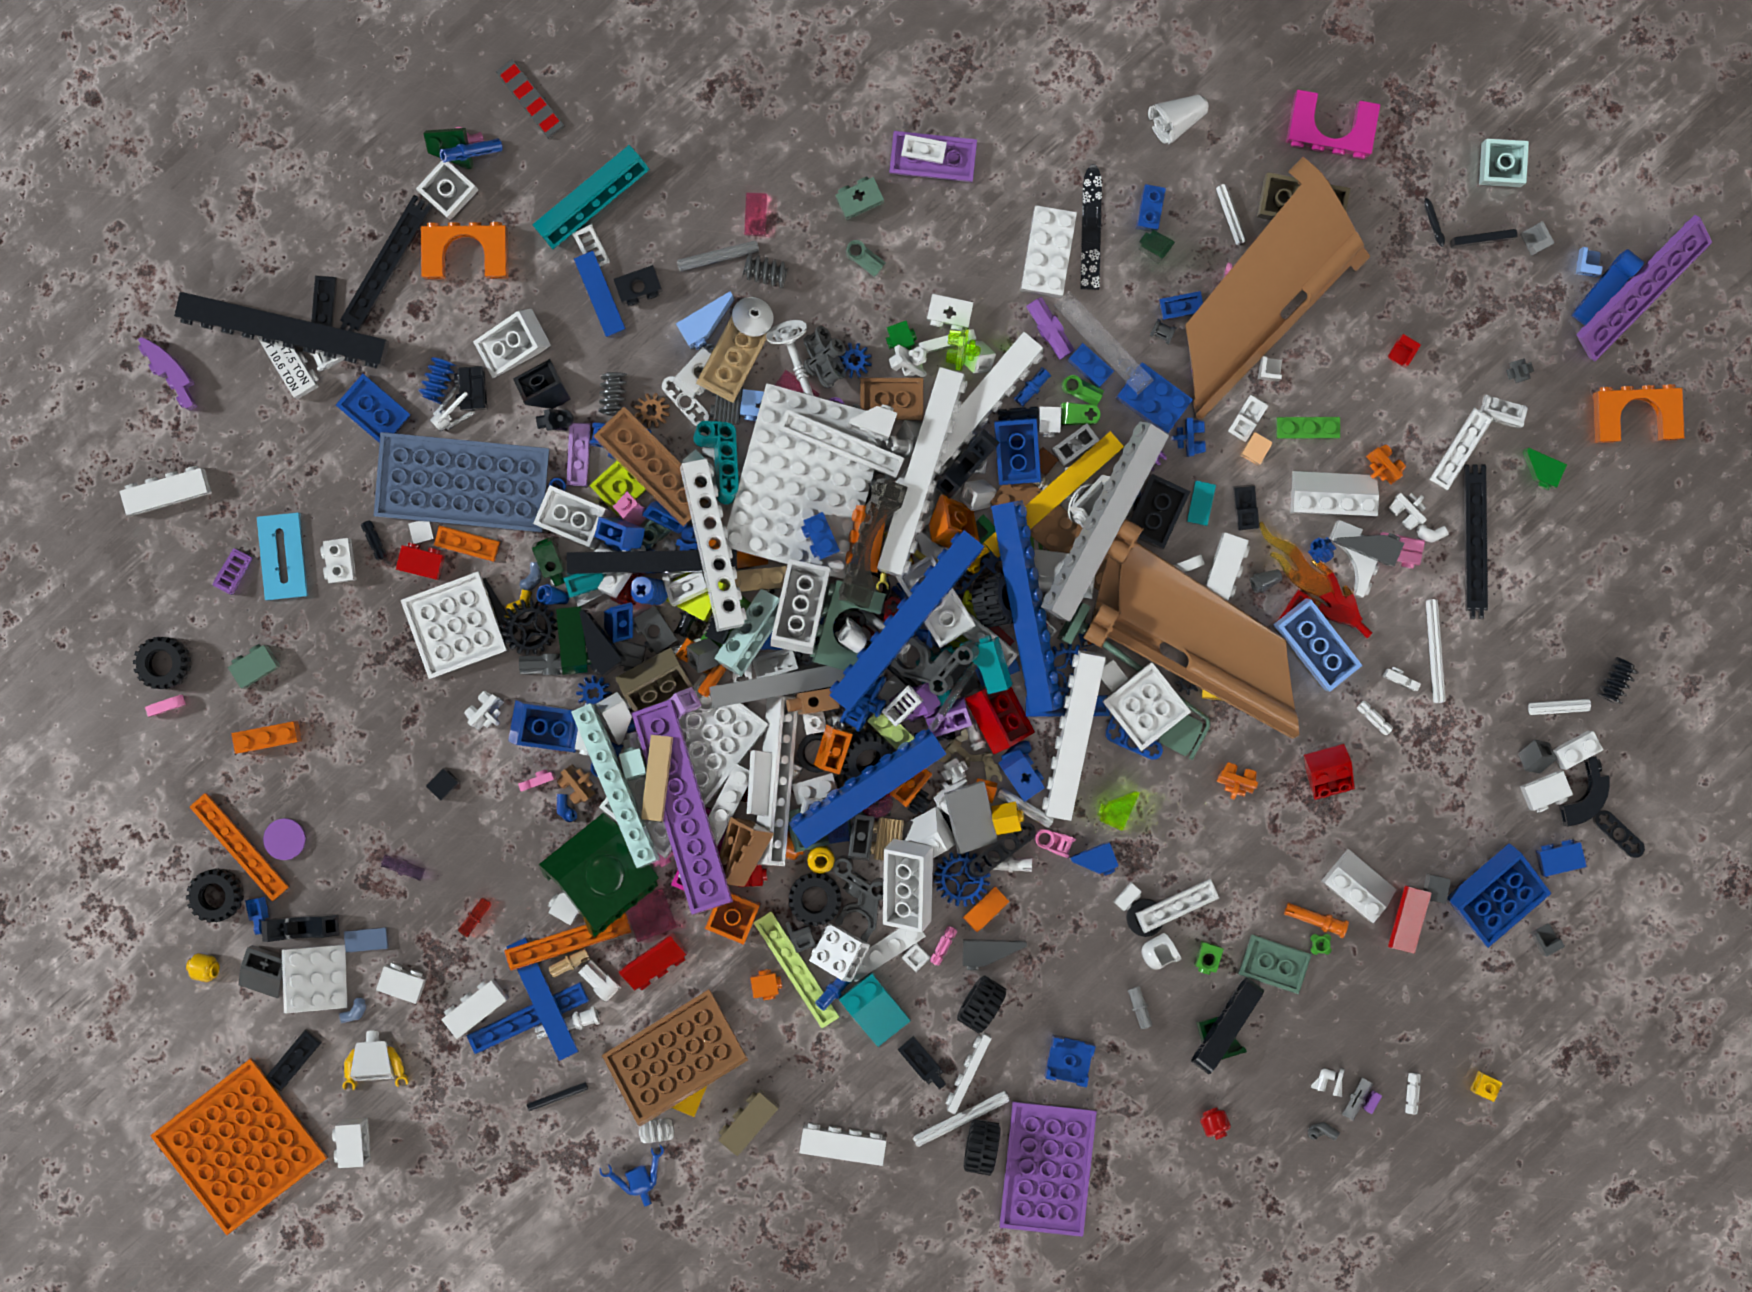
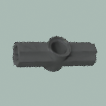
(546, 664)

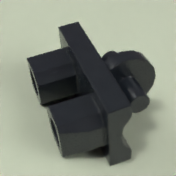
(555, 420)

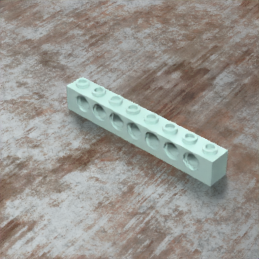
(615, 785)

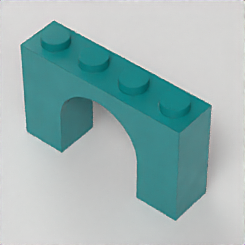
(990, 662)

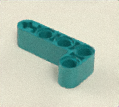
(728, 463)

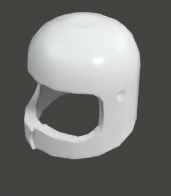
(1160, 952)

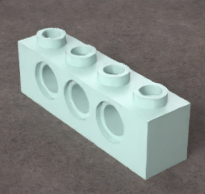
(747, 640)

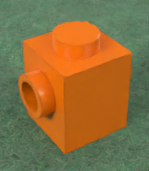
(766, 984)

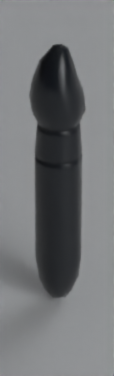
(1439, 236)

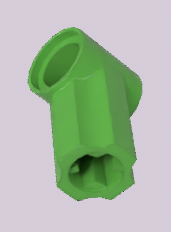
(1084, 390)

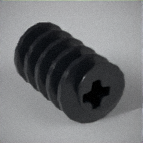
(1618, 682)

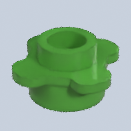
(1325, 948)

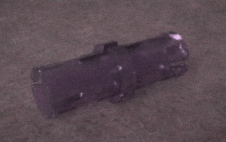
(402, 867)

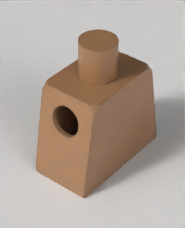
(818, 700)

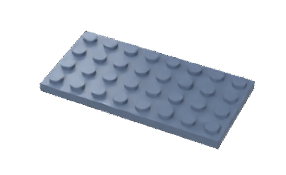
(460, 481)

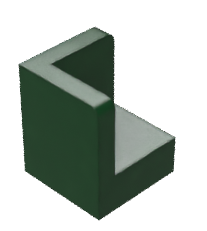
(985, 528)

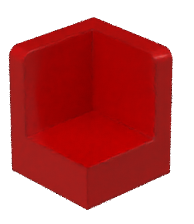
(1404, 350)

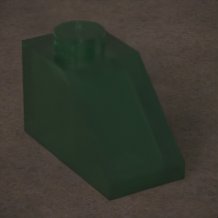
(1155, 245)

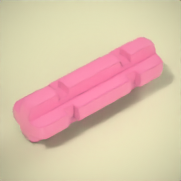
(943, 945)

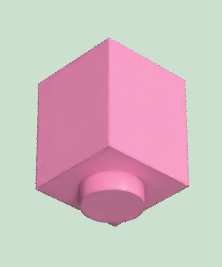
(630, 509)

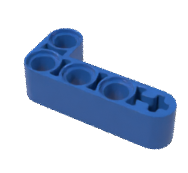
(1609, 284)

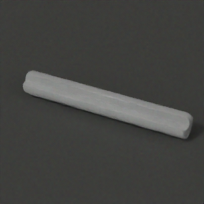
(718, 255)

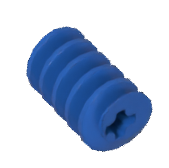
(436, 379)
(648, 591)

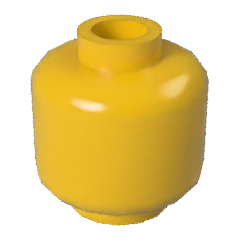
(820, 865)
(202, 967)

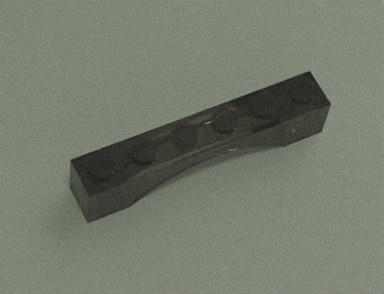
(858, 583)

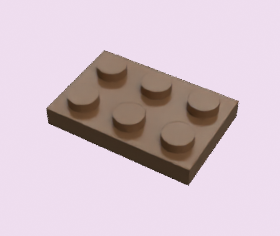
(899, 393)

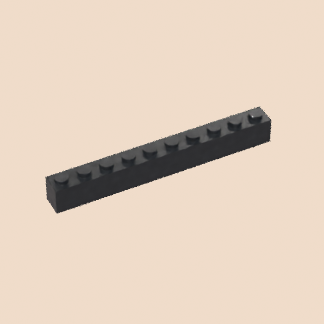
(280, 328)

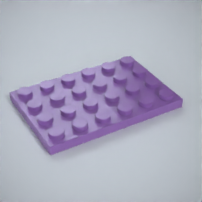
(1047, 1168)

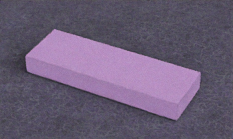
(578, 454)

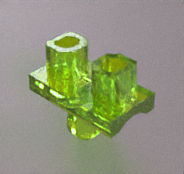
(958, 356)

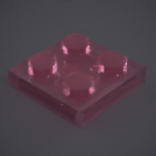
(651, 916)

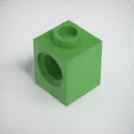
(1204, 949)

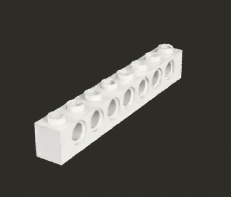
(723, 619)

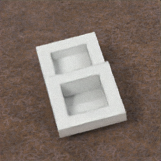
(1248, 418)

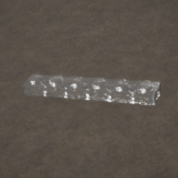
(1103, 343)

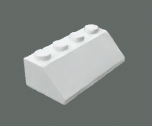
(1334, 494)

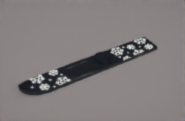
(1091, 229)

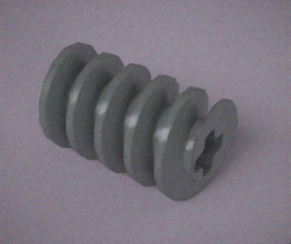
(765, 270)
(612, 393)

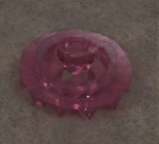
(884, 807)

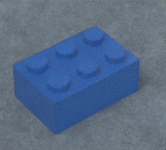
(1158, 403)

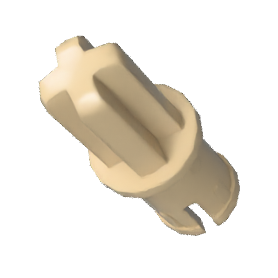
(569, 962)

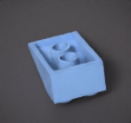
(701, 324)

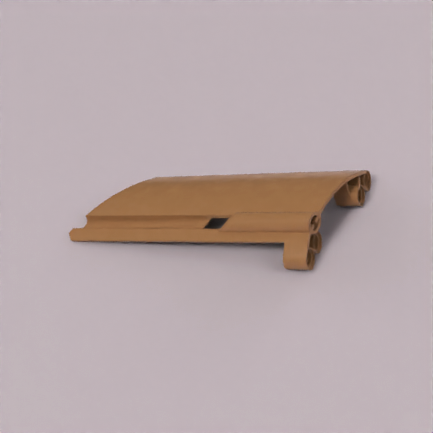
(1297, 251)
(1228, 650)

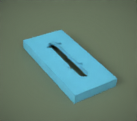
(294, 551)

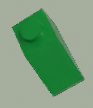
(1544, 469)

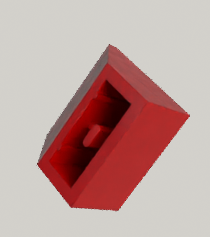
(1329, 771)

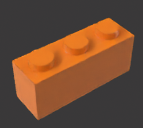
(858, 517)
(266, 737)

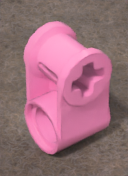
(1055, 842)

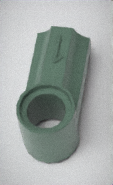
(867, 259)

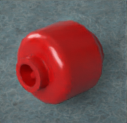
(1215, 1123)

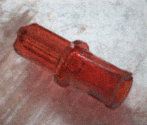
(474, 917)

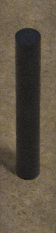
(557, 1096)

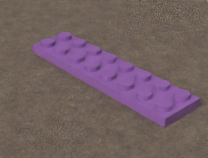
(1644, 288)

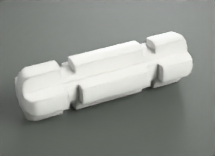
(1375, 718)
(1413, 1091)

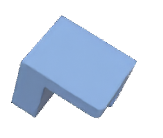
(1588, 263)

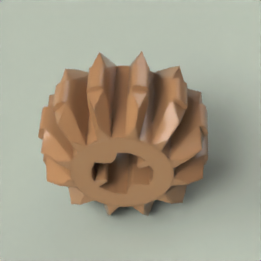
(653, 418)

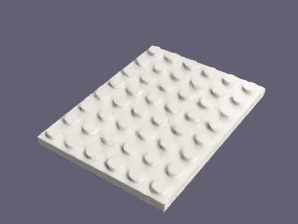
(795, 480)

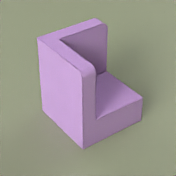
(685, 701)

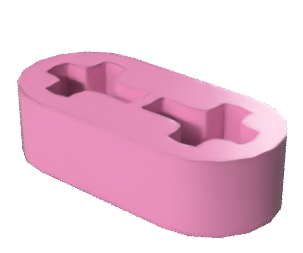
(165, 705)

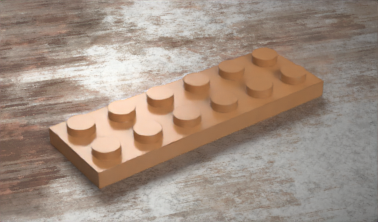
(647, 462)

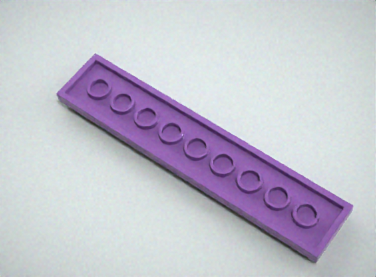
(685, 814)

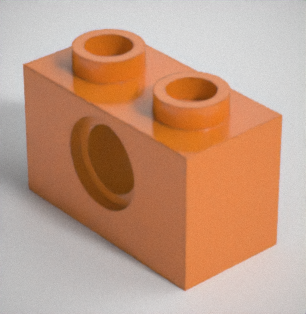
(833, 749)

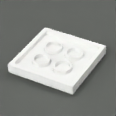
(1146, 706)
(314, 978)

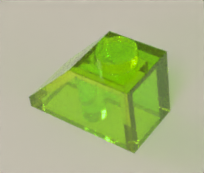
(1117, 810)

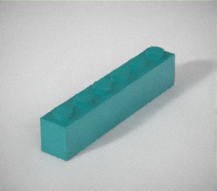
(591, 197)

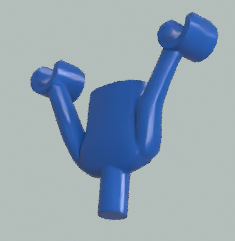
(638, 1178)

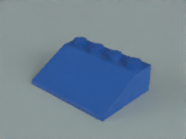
(1498, 895)

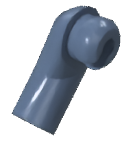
(532, 579)

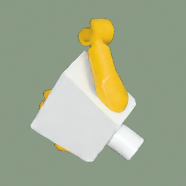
(372, 1062)

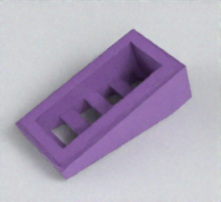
(226, 567)

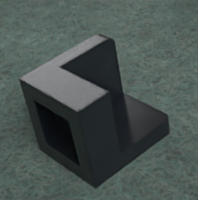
(443, 784)

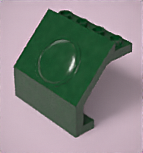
(599, 874)

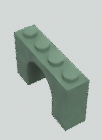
(827, 649)

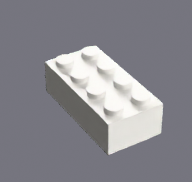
(1048, 251)
(800, 606)
(907, 885)

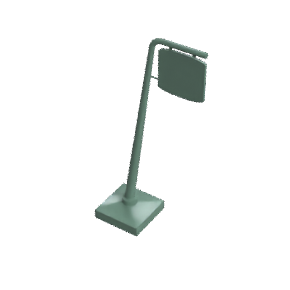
(1179, 737)

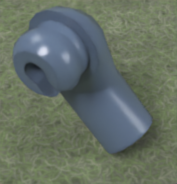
(356, 1012)

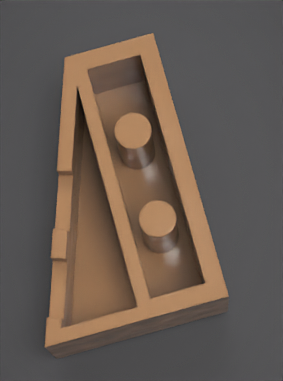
(742, 849)

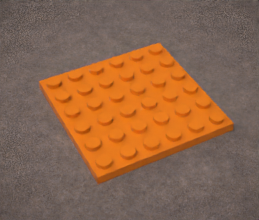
(239, 1146)

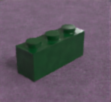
(572, 641)

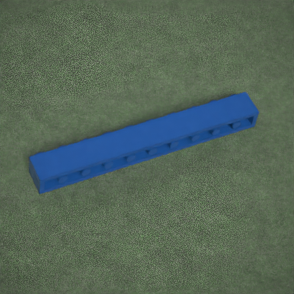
(1025, 606)
(906, 621)

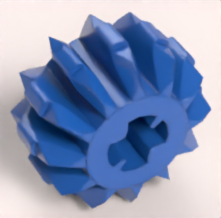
(858, 354)
(592, 686)

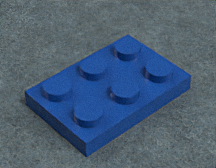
(372, 408)

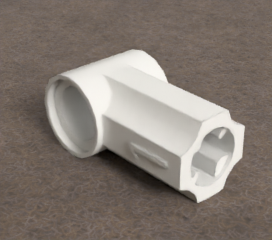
(604, 984)

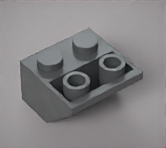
(262, 971)

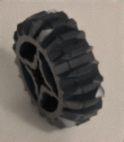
(527, 634)

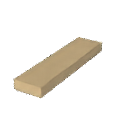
(657, 778)

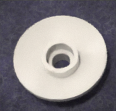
(749, 324)

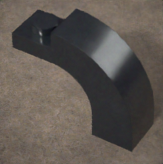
(967, 463)
(1592, 800)
(300, 927)

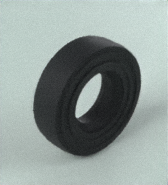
(1132, 918)

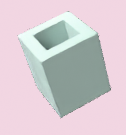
(633, 763)

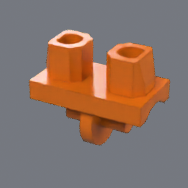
(1383, 466)
(1237, 784)

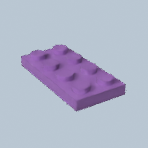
(957, 162)

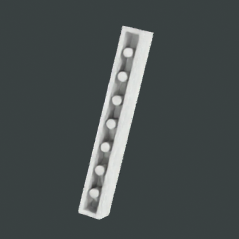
(1074, 735)
(780, 741)

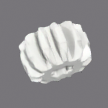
(656, 1131)

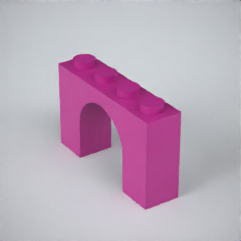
(1304, 132)

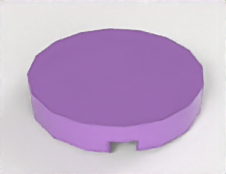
(284, 839)

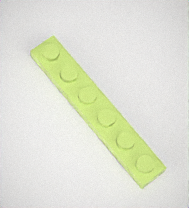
(794, 967)

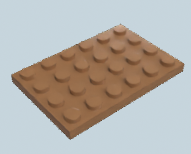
(674, 1057)

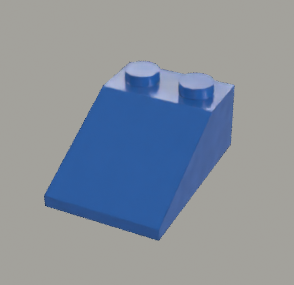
(1017, 451)
(543, 727)

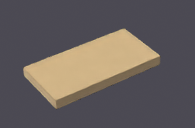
(730, 362)

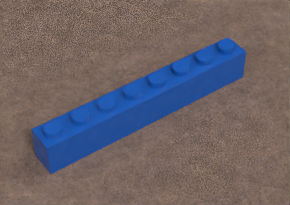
(867, 788)

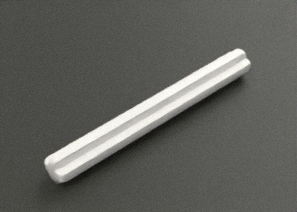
(1435, 651)
(961, 1119)

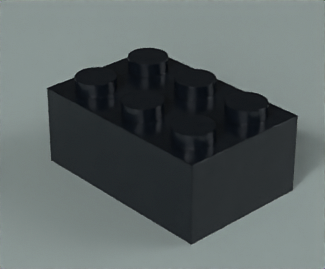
(1159, 510)

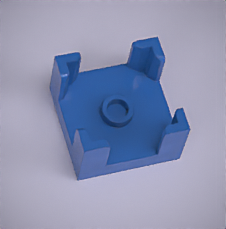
(1069, 1060)

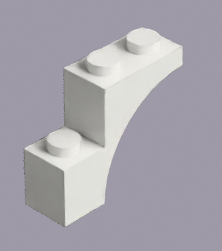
(1363, 566)

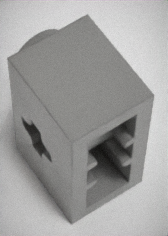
(1075, 444)

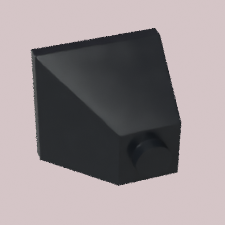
(542, 387)

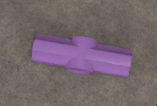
(1050, 328)

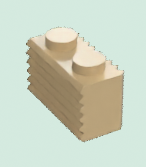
(886, 831)

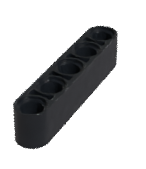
(1227, 1025)

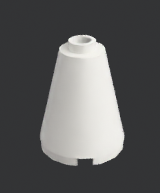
(1176, 116)

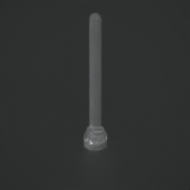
(953, 696)

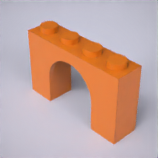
(437, 239)
(1665, 402)

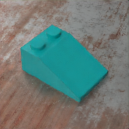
(874, 1009)

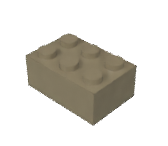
(654, 681)

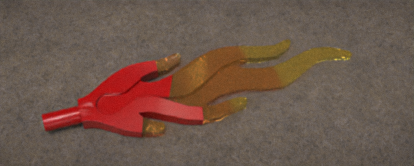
(1341, 608)

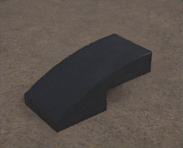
(1246, 507)

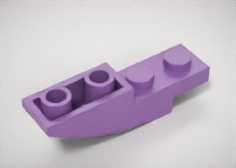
(165, 365)

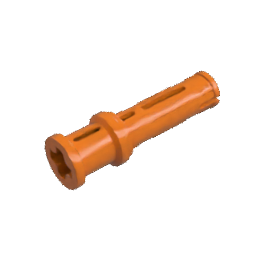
(1326, 922)

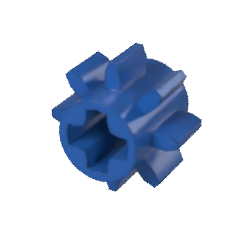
(1322, 550)

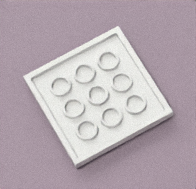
(454, 625)

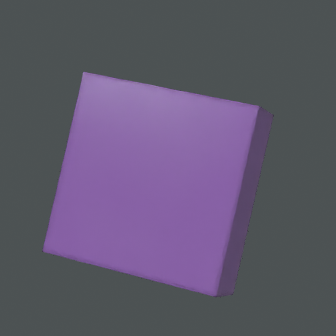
(1372, 1101)

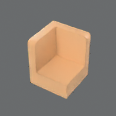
(1256, 448)

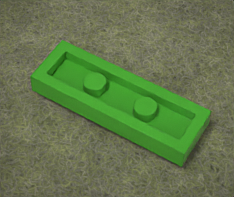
(1307, 427)

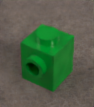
(900, 335)

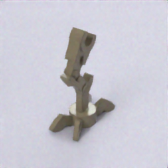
(955, 746)

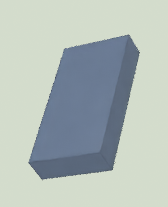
(366, 939)

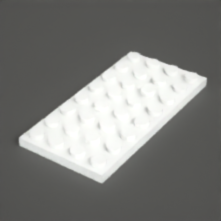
(714, 742)

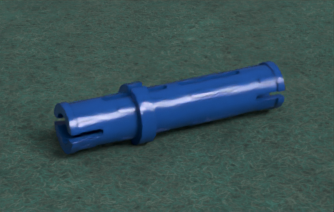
(462, 152)

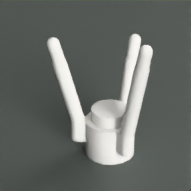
(442, 418)

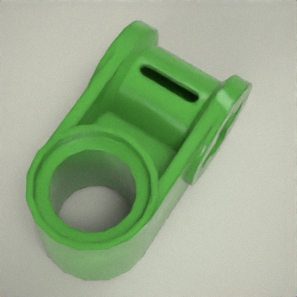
(1075, 414)

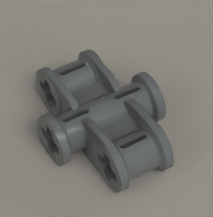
(824, 357)

